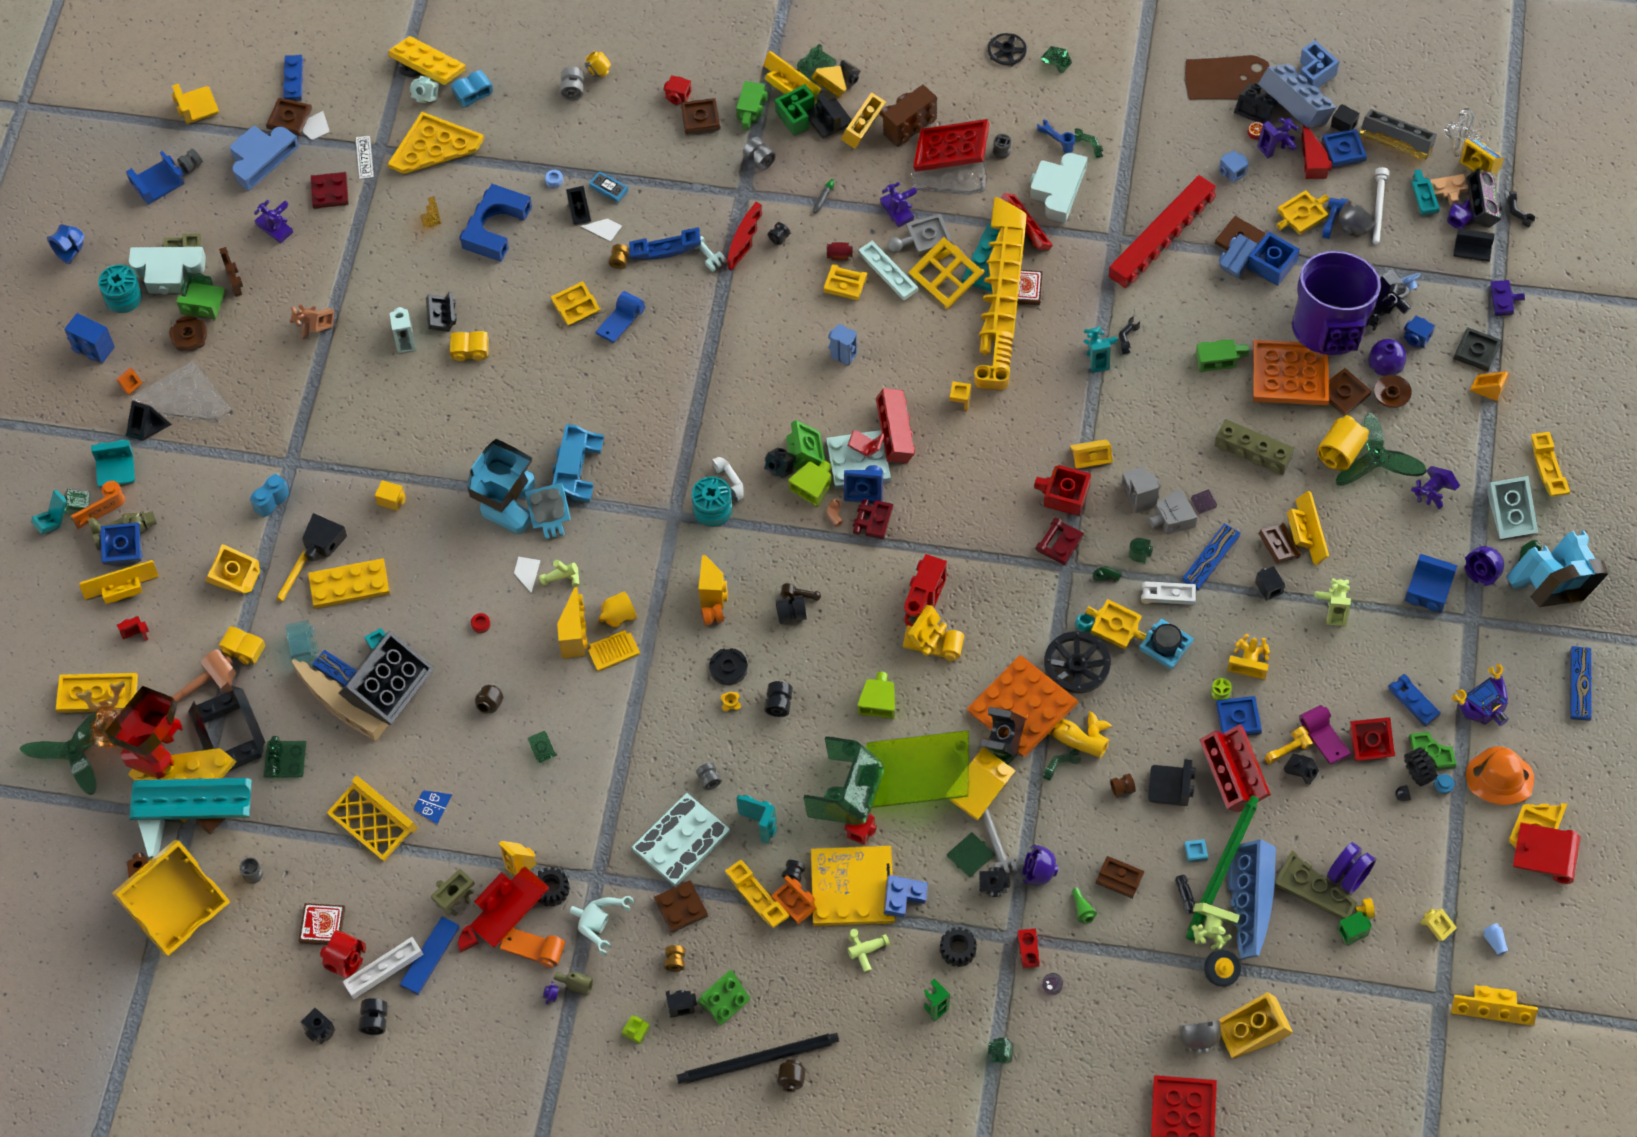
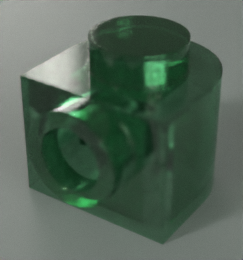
(1140, 550)
(1000, 1050)

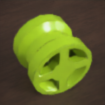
(1222, 685)

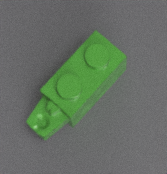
(751, 103)
(1219, 354)

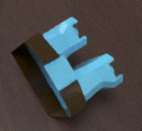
(498, 480)
(1562, 575)

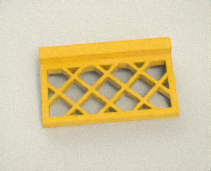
(380, 803)

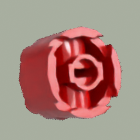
(343, 954)

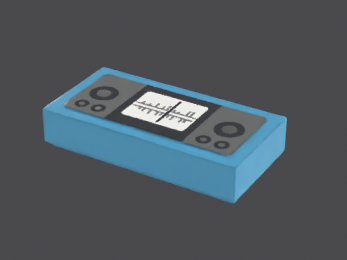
(608, 187)

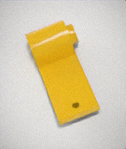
(947, 647)

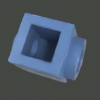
(1233, 166)

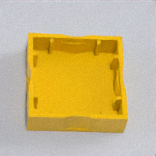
(170, 897)

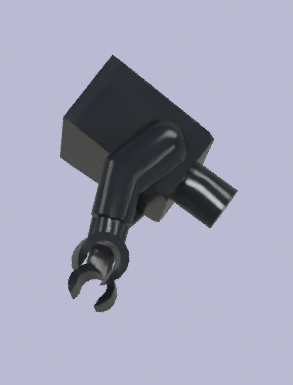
(1391, 297)

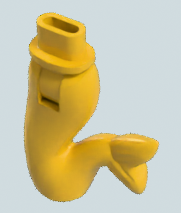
(1074, 737)

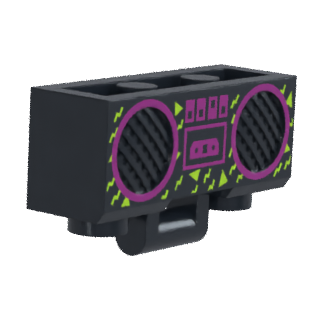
(1483, 198)

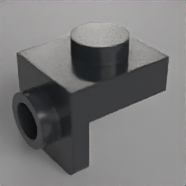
(849, 72)
(1302, 767)

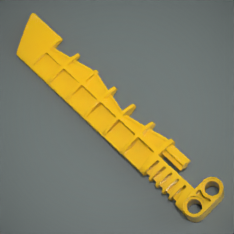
(1005, 279)

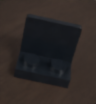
(1255, 103)

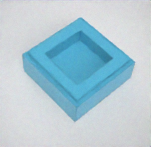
(1196, 850)

